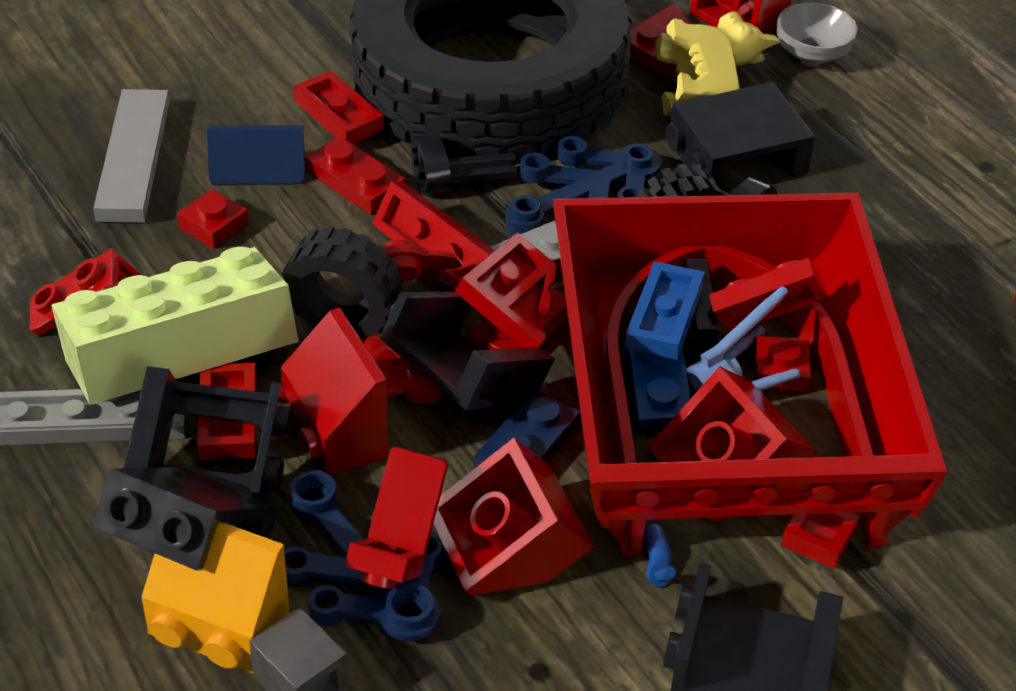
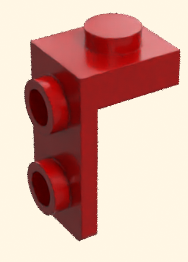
(400, 520)

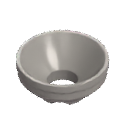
(816, 32)

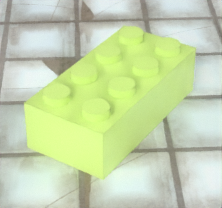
(174, 321)

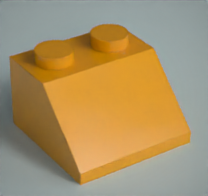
(224, 603)

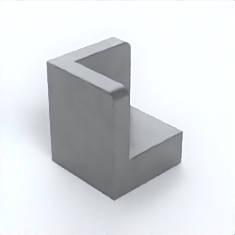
(298, 657)

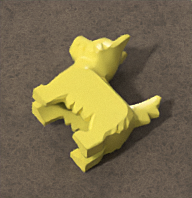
(709, 55)

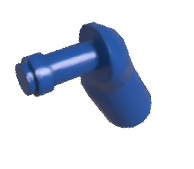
(660, 556)

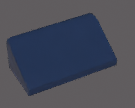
(256, 155)

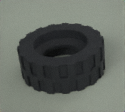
(353, 258)

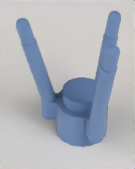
(732, 346)

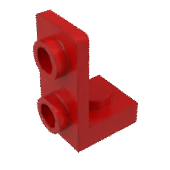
(91, 274)

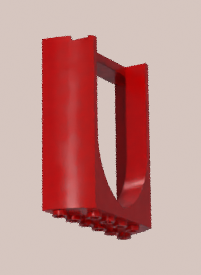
(853, 335)

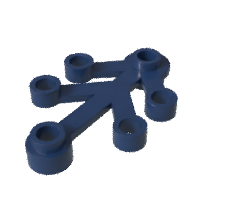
(631, 165)
(315, 501)

